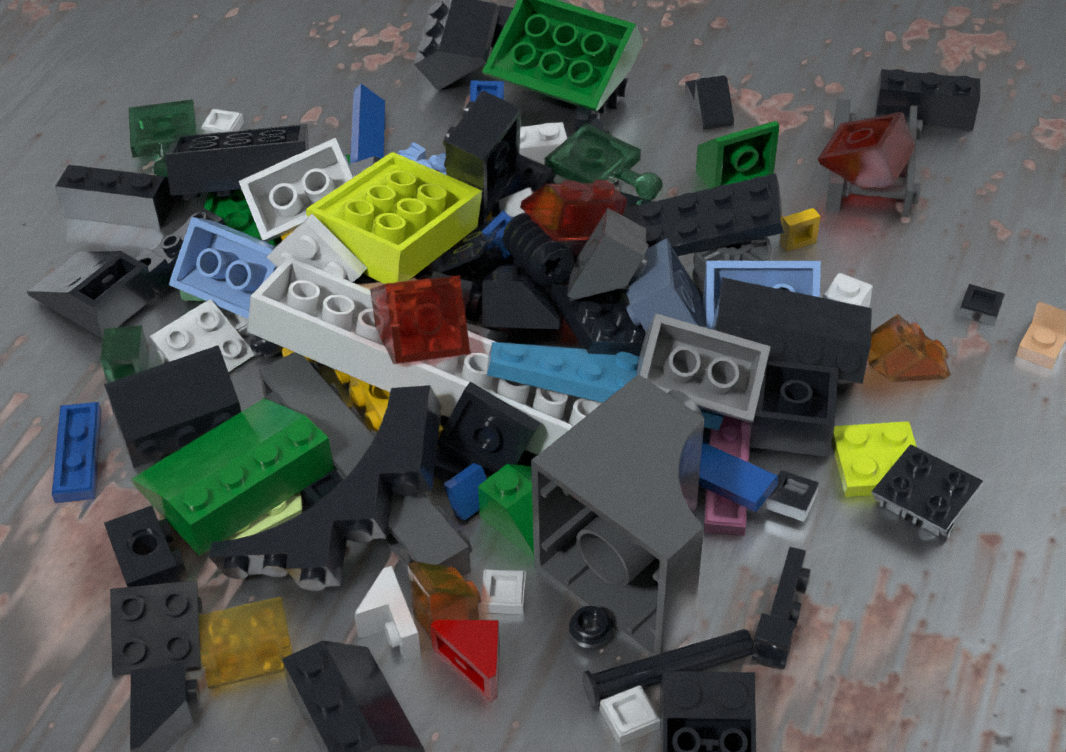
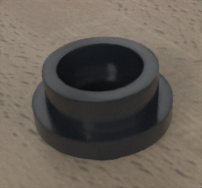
(590, 618)

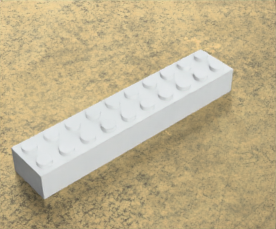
(336, 326)

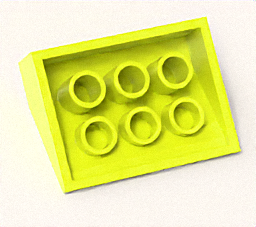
(399, 216)

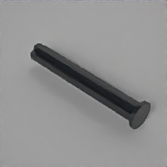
(648, 670)

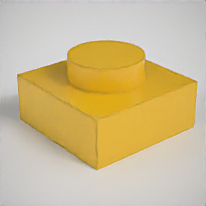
(800, 229)

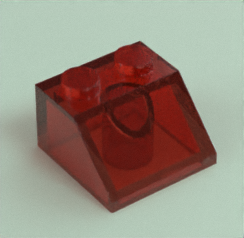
(869, 150)
(572, 207)
(421, 319)

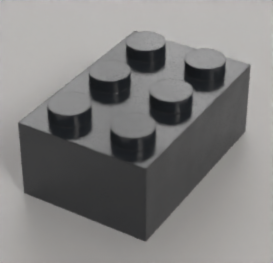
(485, 148)

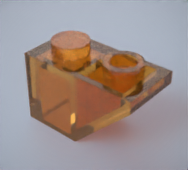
(905, 353)

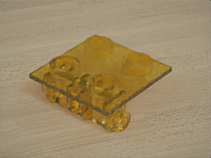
(244, 642)

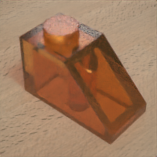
(441, 594)

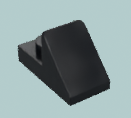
(711, 101)

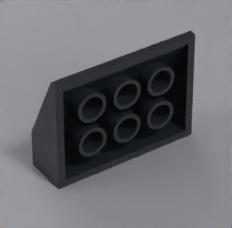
(222, 159)

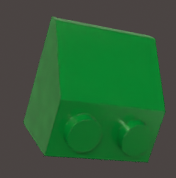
(738, 155)

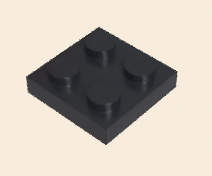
(486, 430)

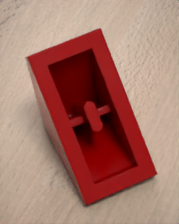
(471, 650)

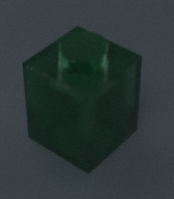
(123, 352)

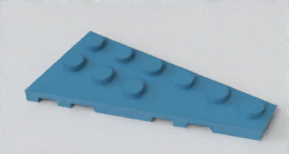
(570, 371)

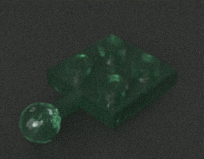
(155, 127)
(600, 156)

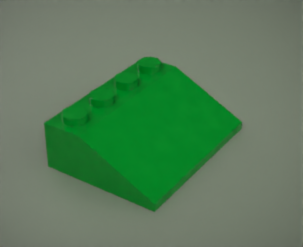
(564, 52)
(236, 473)

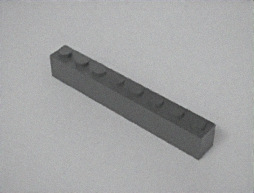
(415, 525)

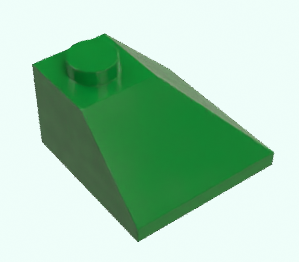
(508, 505)

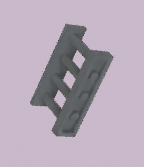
(909, 191)

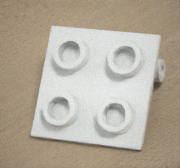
(198, 331)

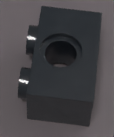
(143, 549)

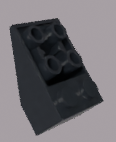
(96, 289)
(707, 711)

